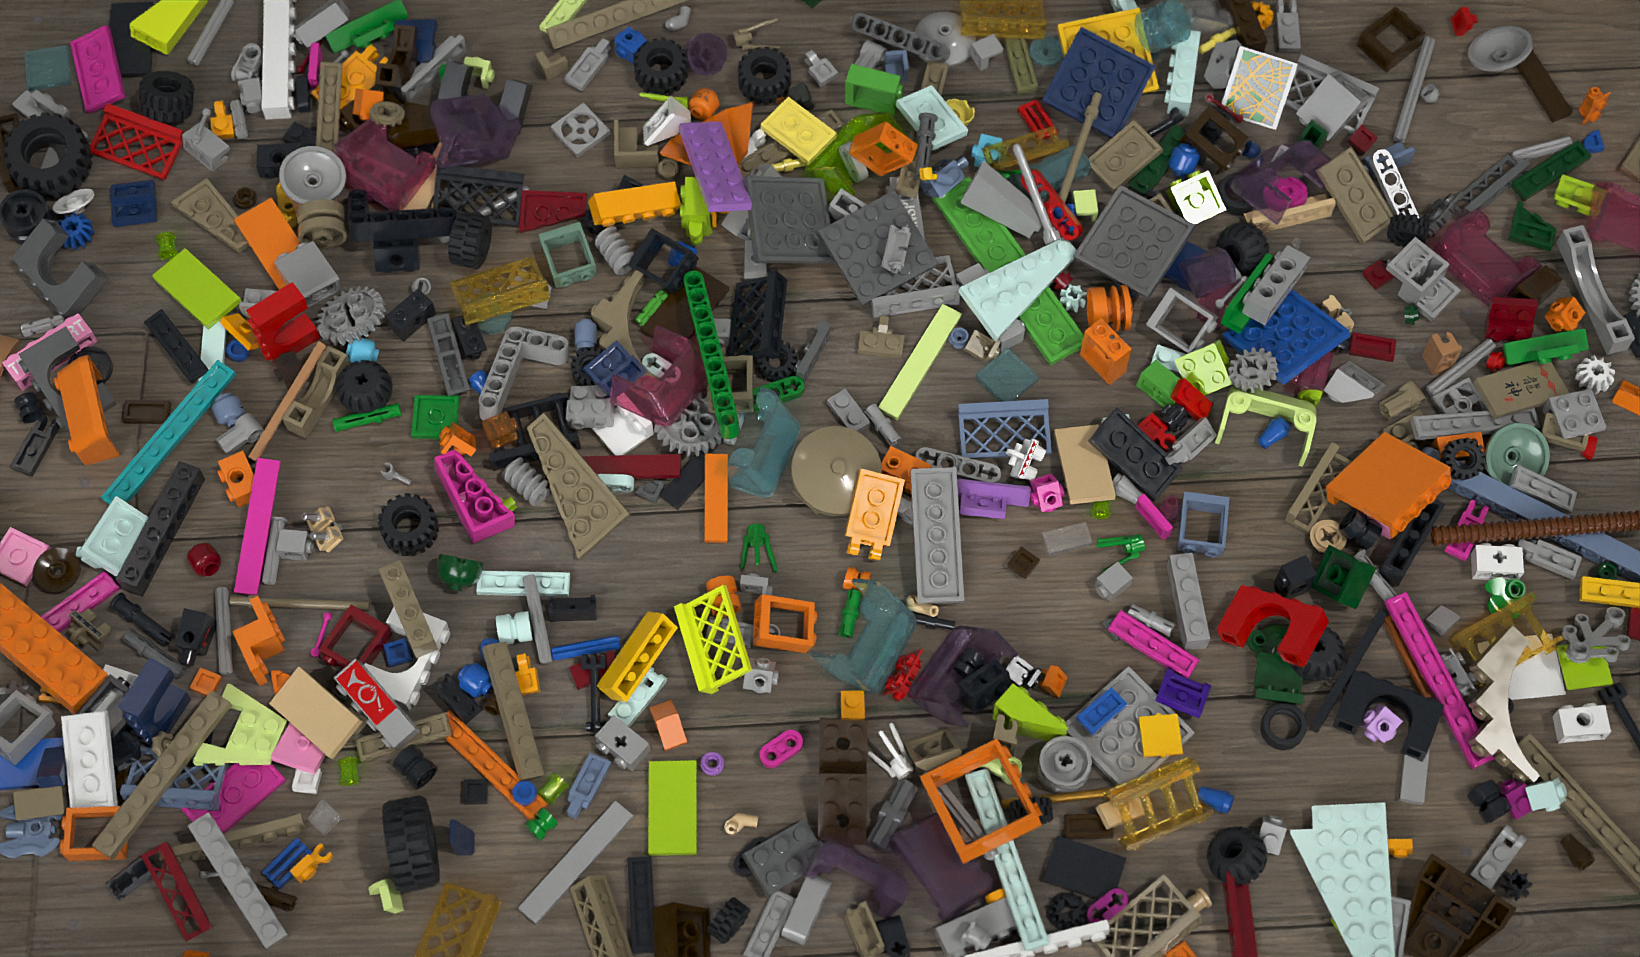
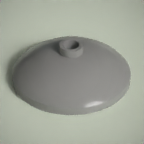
(933, 27)
(1500, 48)
(310, 165)

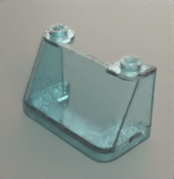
(762, 468)

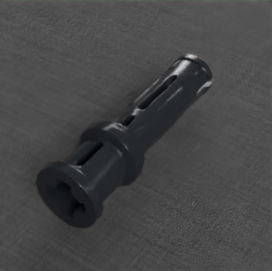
(134, 613)

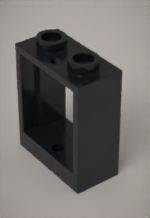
(648, 250)
(100, 695)

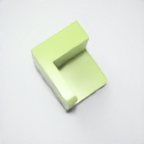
(1085, 203)

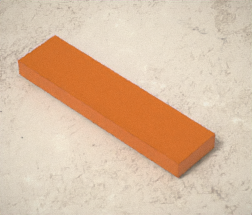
(716, 498)

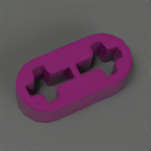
(1103, 901)

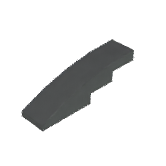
(448, 354)

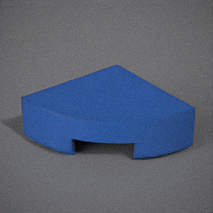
(1593, 142)

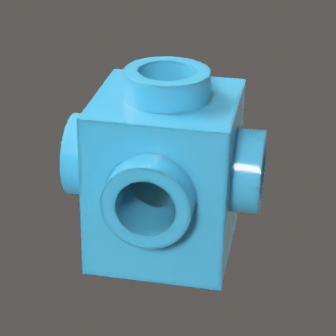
(985, 140)

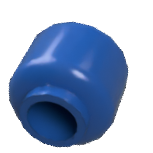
(1183, 160)
(475, 680)

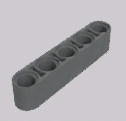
(893, 31)

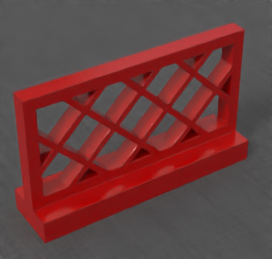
(140, 124)

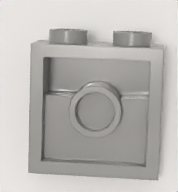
(589, 408)

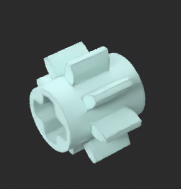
(1073, 298)

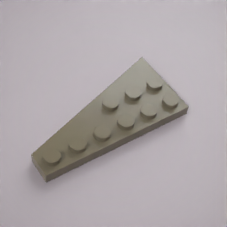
(580, 494)

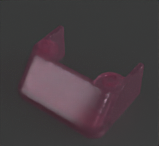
(669, 396)

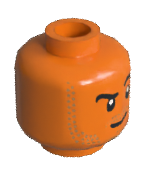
(703, 104)

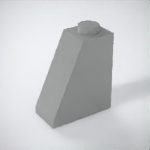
(321, 22)

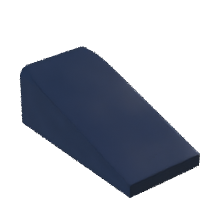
(52, 768)
(461, 838)

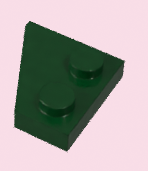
(1531, 229)

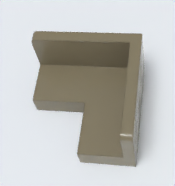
(628, 153)

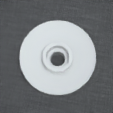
(73, 202)

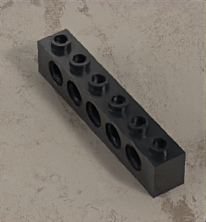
(160, 528)

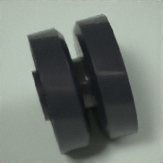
(22, 213)

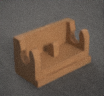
(1441, 355)

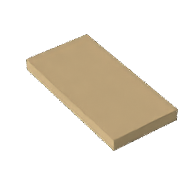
(1083, 466)
(315, 712)

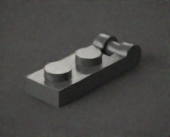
(813, 351)

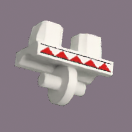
(1021, 459)

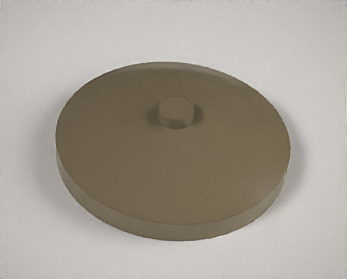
(828, 467)

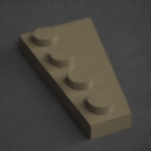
(211, 212)

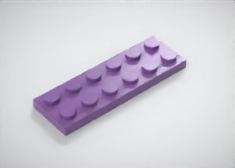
(714, 166)

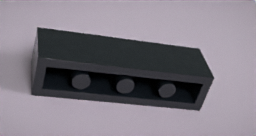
(1410, 543)

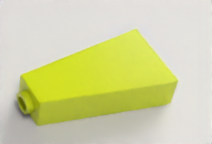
(166, 23)

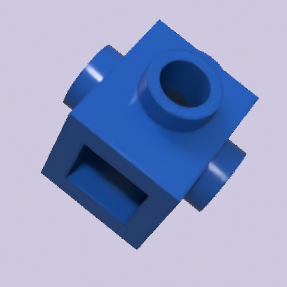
(627, 43)

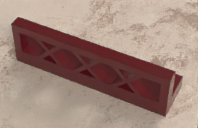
(185, 887)
(1239, 918)

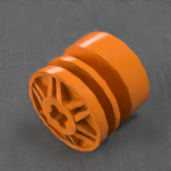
(1112, 308)

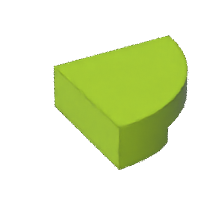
(1311, 396)

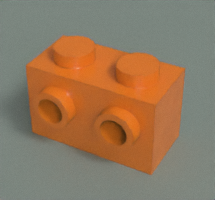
(898, 464)

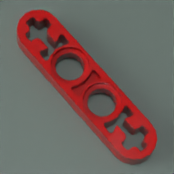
(1053, 202)

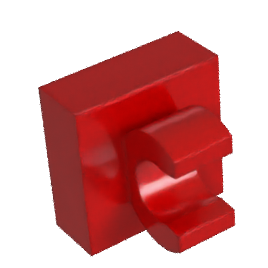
(1463, 21)

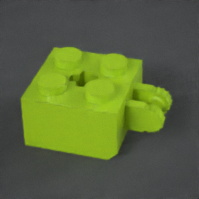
(694, 212)

